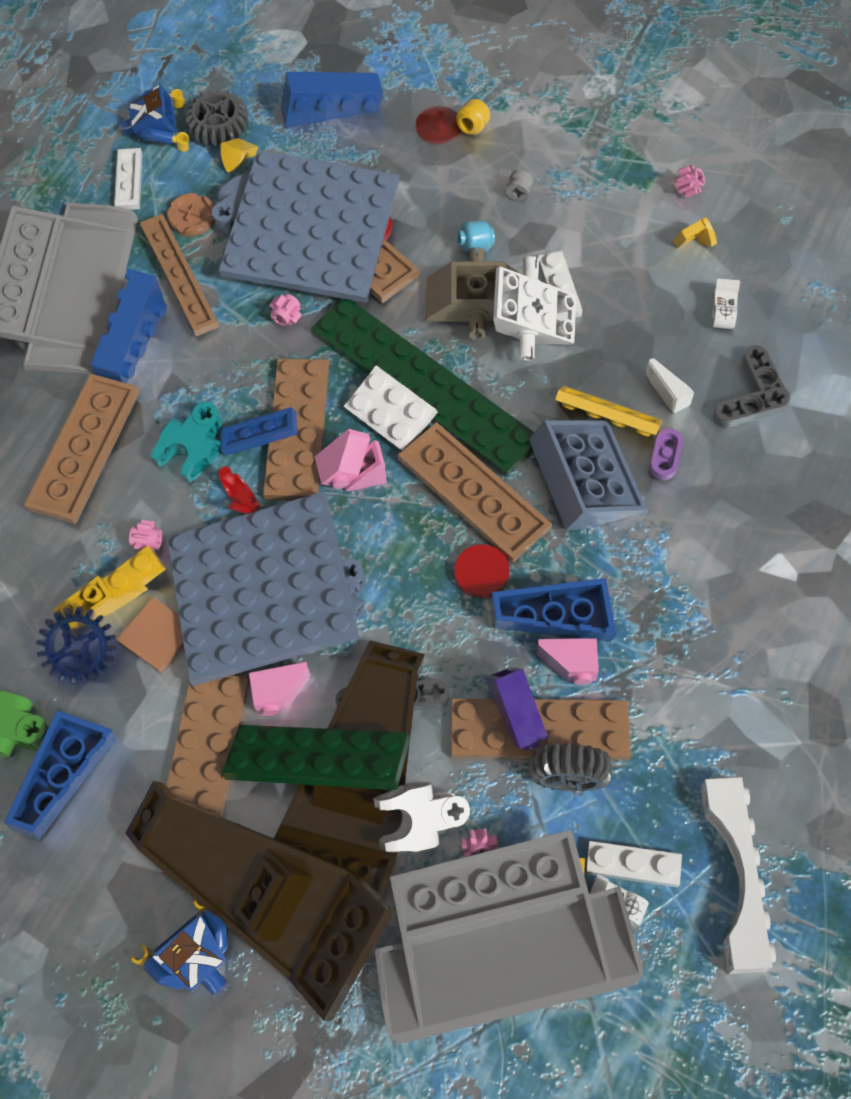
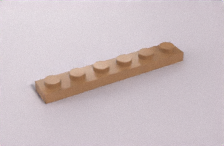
(179, 275)

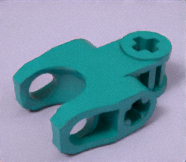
(191, 438)

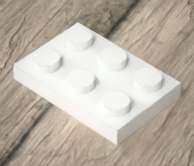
(390, 409)

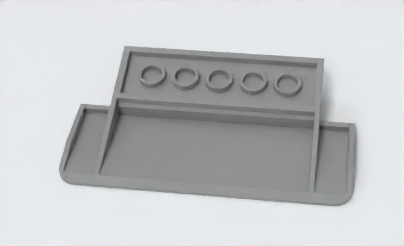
(63, 281)
(501, 939)

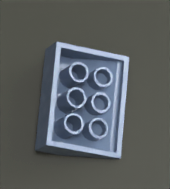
(586, 473)

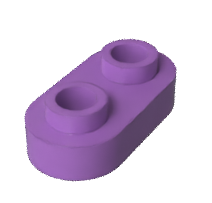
(665, 455)

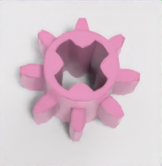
(689, 181)
(285, 309)
(145, 535)
(479, 842)

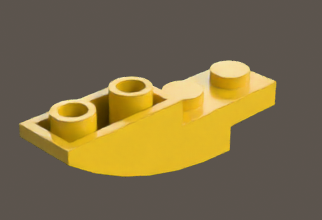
(117, 588)

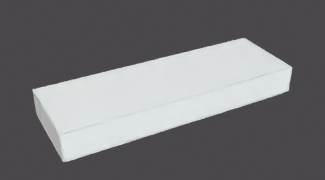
(128, 178)

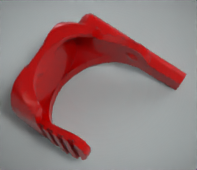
(238, 491)

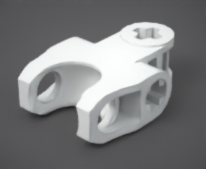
(422, 816)

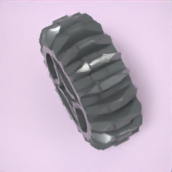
(216, 110)
(570, 767)

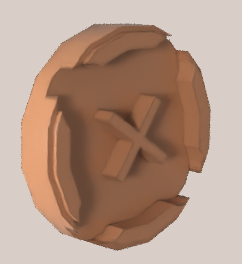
(190, 214)

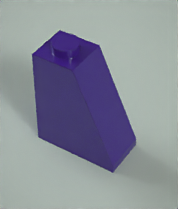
(517, 707)

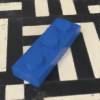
(259, 431)

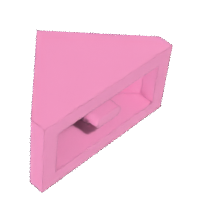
(372, 469)

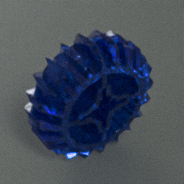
(54, 658)

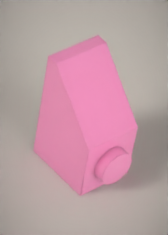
(342, 459)
(571, 658)
(277, 687)

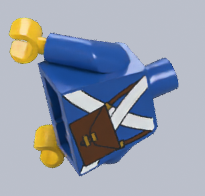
(154, 117)
(189, 954)

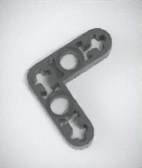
(762, 396)

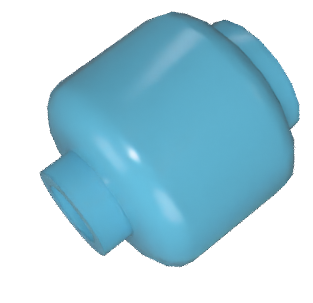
(475, 235)

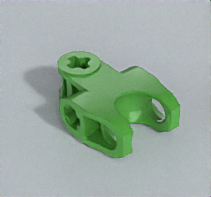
(18, 725)

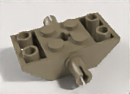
(464, 292)

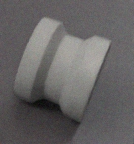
(519, 185)

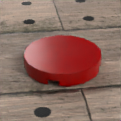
(481, 571)

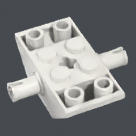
(532, 309)

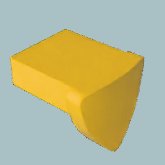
(235, 152)
(701, 229)

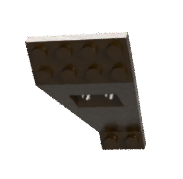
(343, 821)
(285, 903)

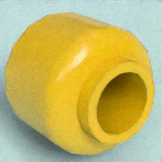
(473, 116)

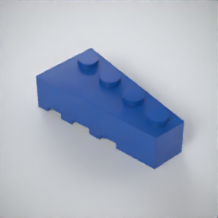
(328, 96)
(130, 327)
(561, 609)
(57, 772)

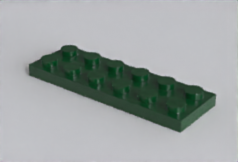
(317, 756)

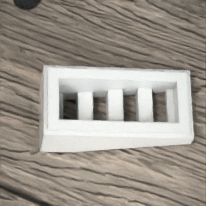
(668, 386)

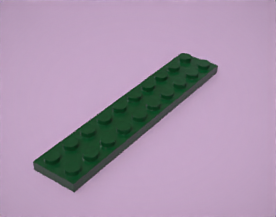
(460, 408)

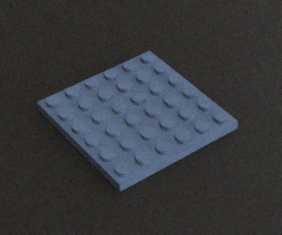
(310, 226)
(261, 589)

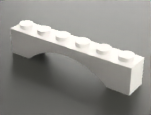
(747, 941)

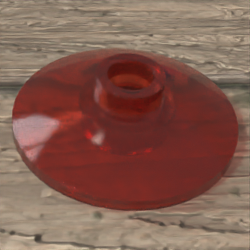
(437, 125)

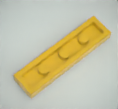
(599, 407)

